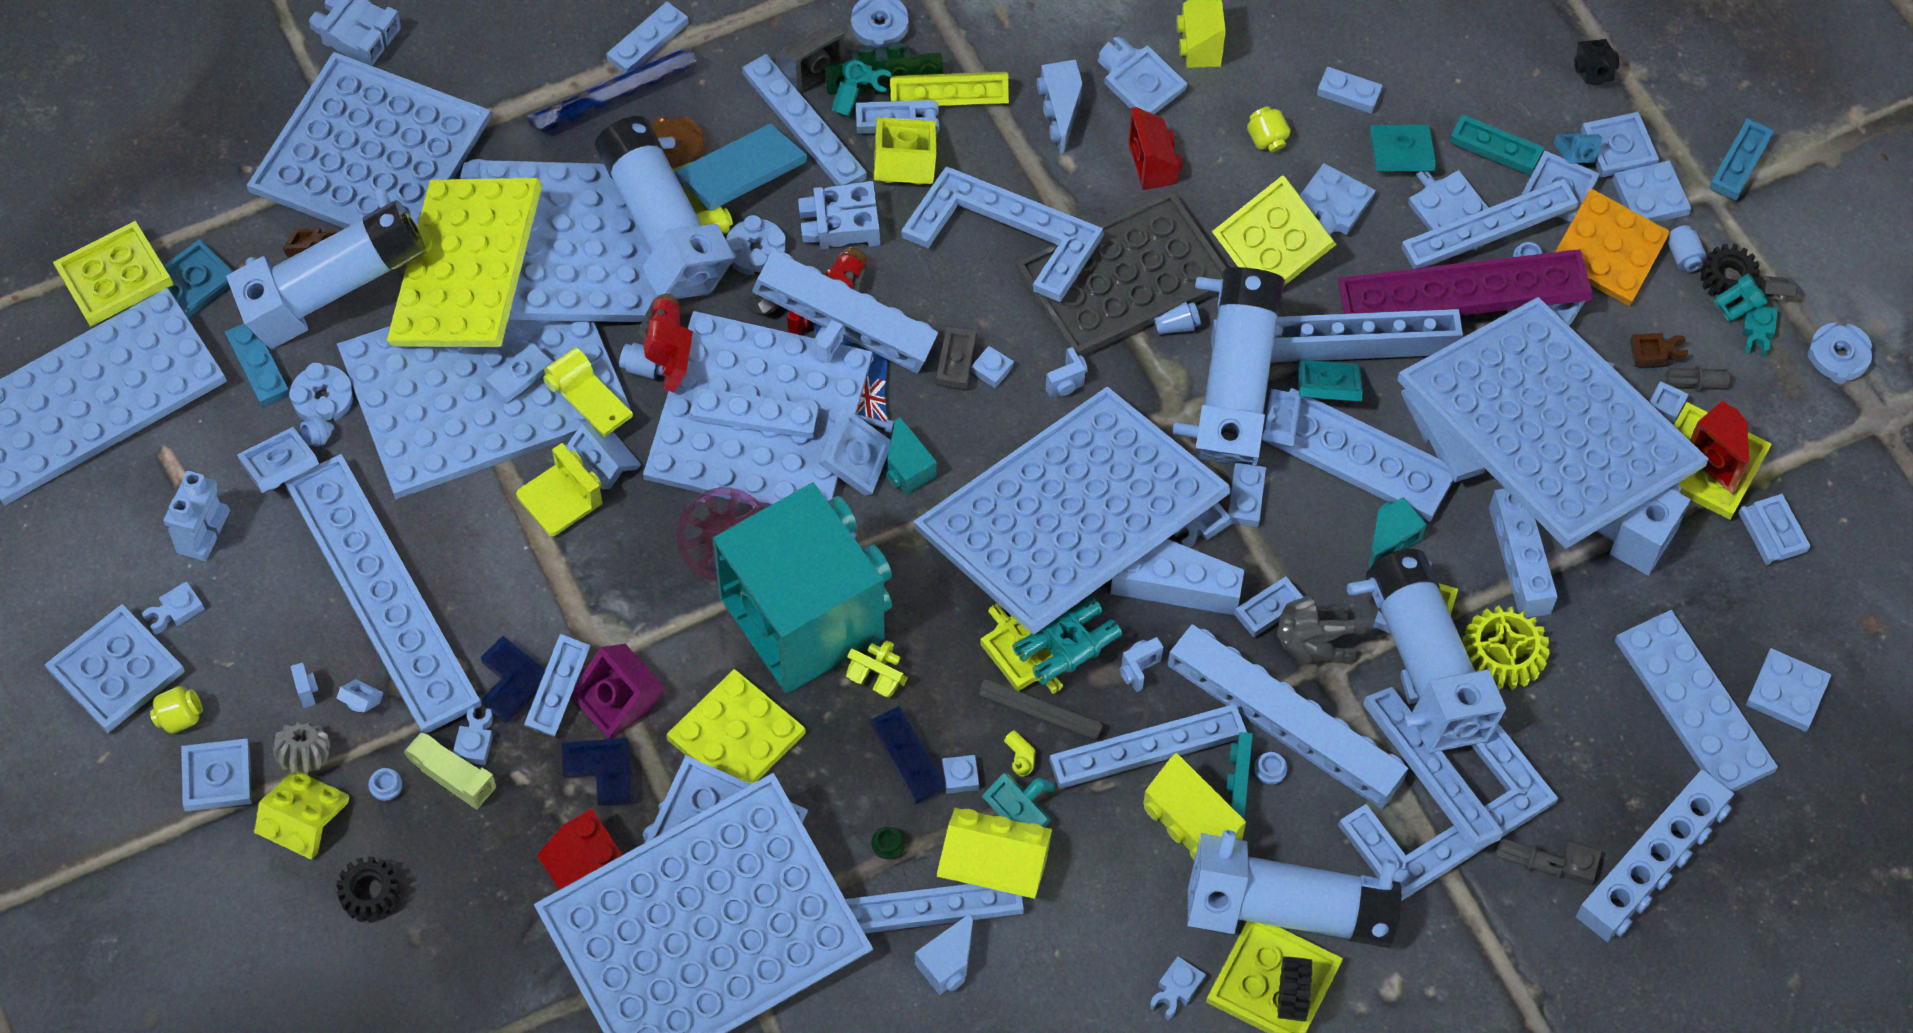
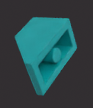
(908, 460)
(1395, 529)

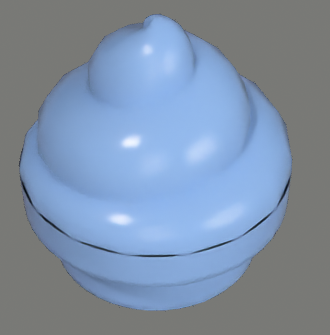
(316, 431)

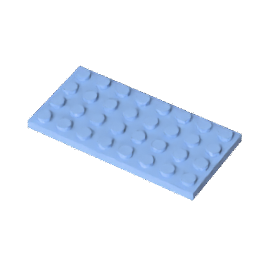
(99, 391)

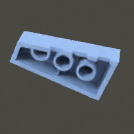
(1181, 578)

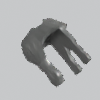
(1310, 629)

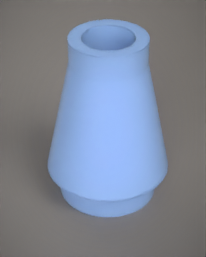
(1179, 319)

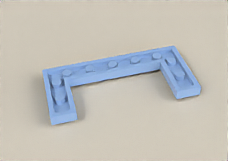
(1073, 236)
(1525, 798)

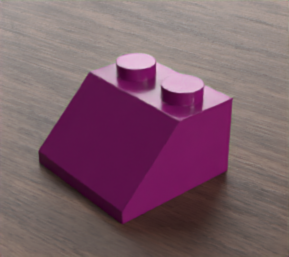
(616, 689)

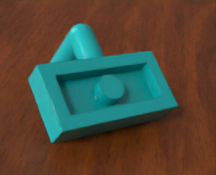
(1018, 804)

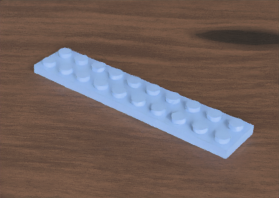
(383, 594)

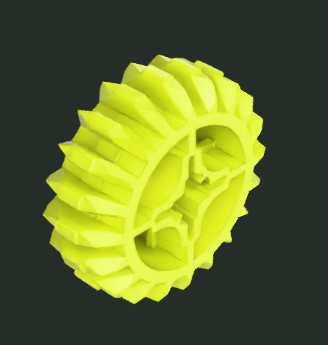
(1517, 636)

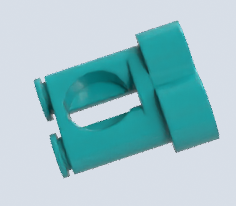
(1751, 293)

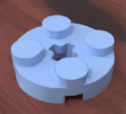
(876, 35)
(754, 231)
(1835, 366)
(318, 378)

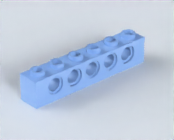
(1701, 793)

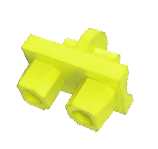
(888, 677)

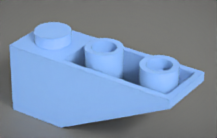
(1062, 94)

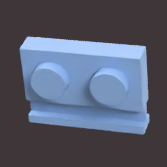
(1774, 529)

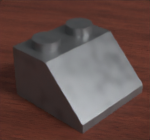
(806, 60)

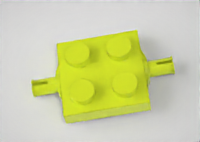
(1000, 649)

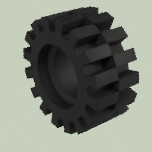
(1727, 258)
(368, 908)
(1295, 988)

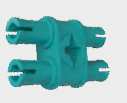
(1068, 641)

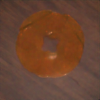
(687, 132)

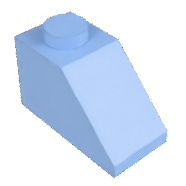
(946, 957)

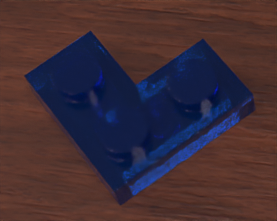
(518, 681)
(605, 760)

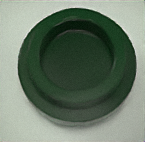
(887, 843)

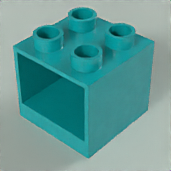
(802, 585)

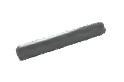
(1040, 709)

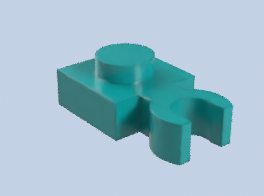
(1760, 327)

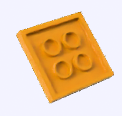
(1614, 244)

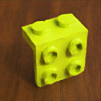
(561, 493)
(297, 812)

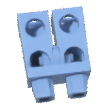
(356, 28)
(843, 215)
(195, 516)

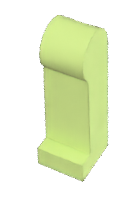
(451, 770)

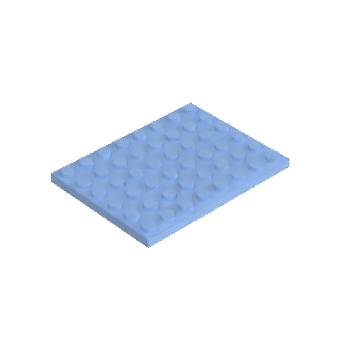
(442, 420)
(1552, 421)
(1071, 509)
(706, 921)

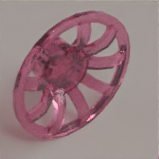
(711, 525)

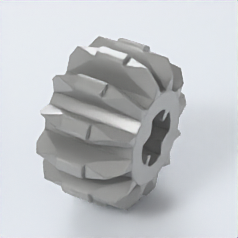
(301, 747)

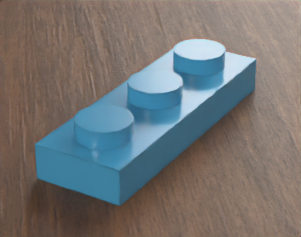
(1741, 159)
(257, 365)

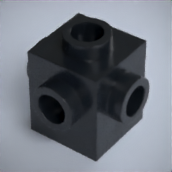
(1596, 61)

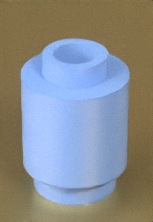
(1686, 248)

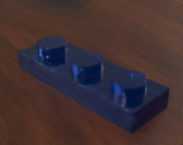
(907, 755)

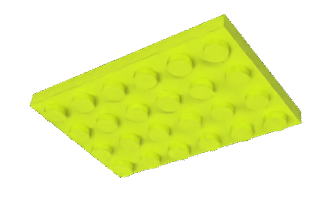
(471, 263)

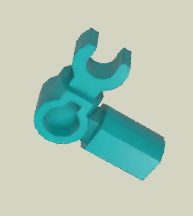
(855, 73)

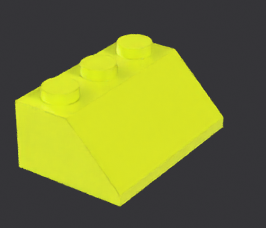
(1189, 805)
(994, 852)

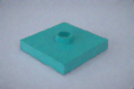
(1402, 148)
(1329, 380)

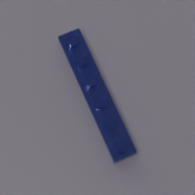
(600, 95)

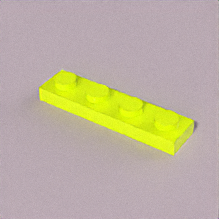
(952, 88)

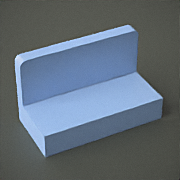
(602, 455)

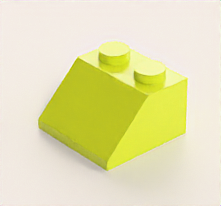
(1202, 33)
(905, 150)

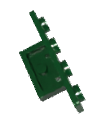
(894, 57)

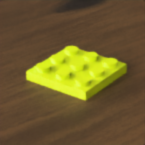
(1275, 233)
(113, 273)
(1705, 489)
(737, 730)
(1252, 977)

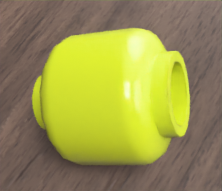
(1268, 129)
(176, 709)

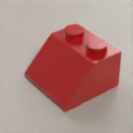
(1152, 150)
(1724, 441)
(578, 850)

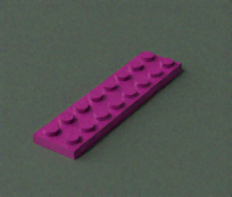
(1471, 285)

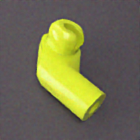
(1024, 753)

